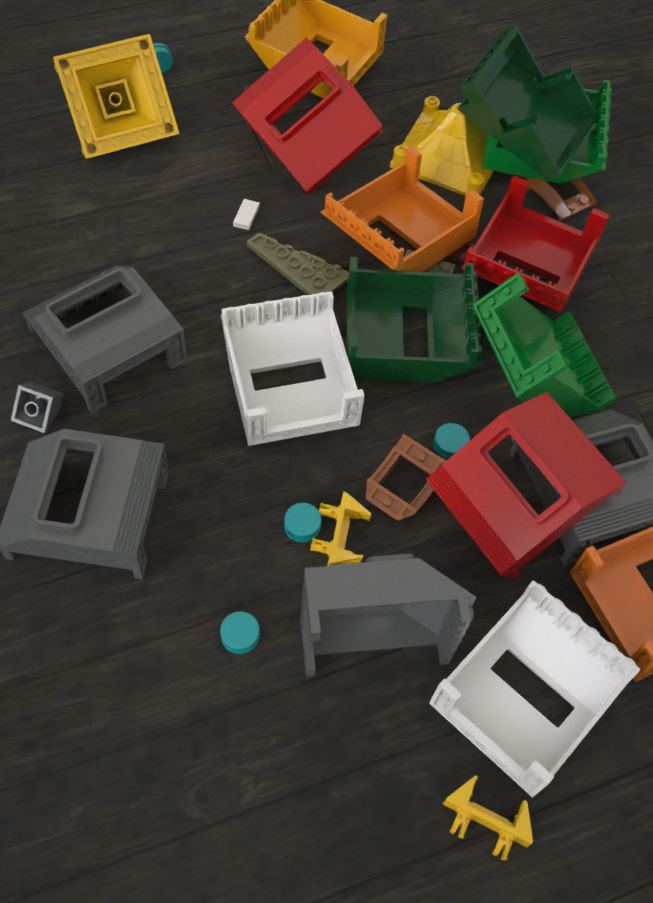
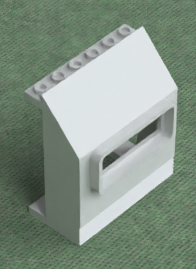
(284, 336)
(560, 652)

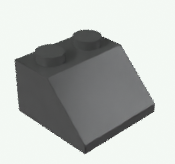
(36, 406)

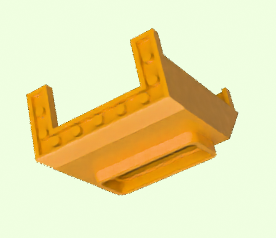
(352, 40)

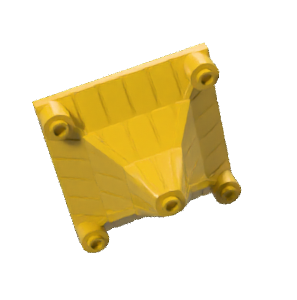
(116, 95)
(449, 149)

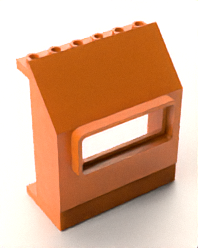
(409, 211)
(621, 595)

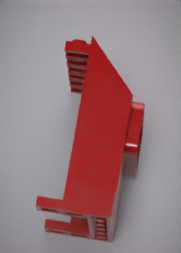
(326, 134)
(537, 245)
(492, 506)

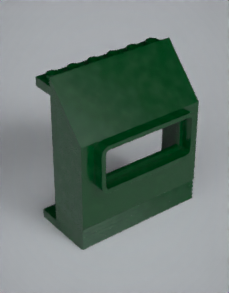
(376, 323)

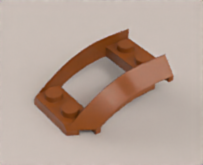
(566, 208)
(388, 501)

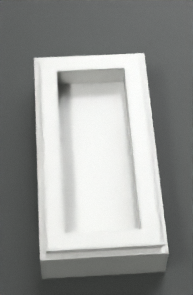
(246, 214)

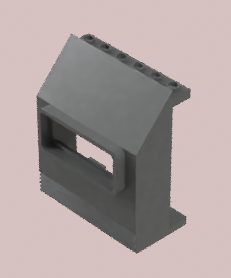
(110, 339)
(111, 510)
(619, 513)
(380, 607)

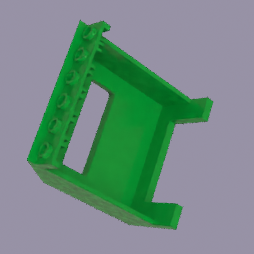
(588, 157)
(542, 352)

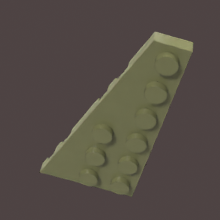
(301, 268)

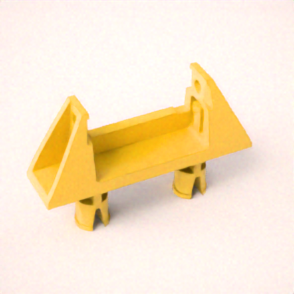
(335, 549)
(517, 831)

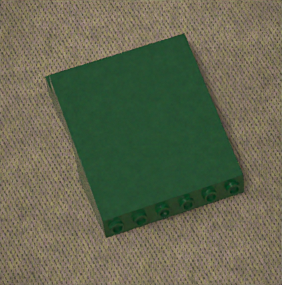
(525, 111)

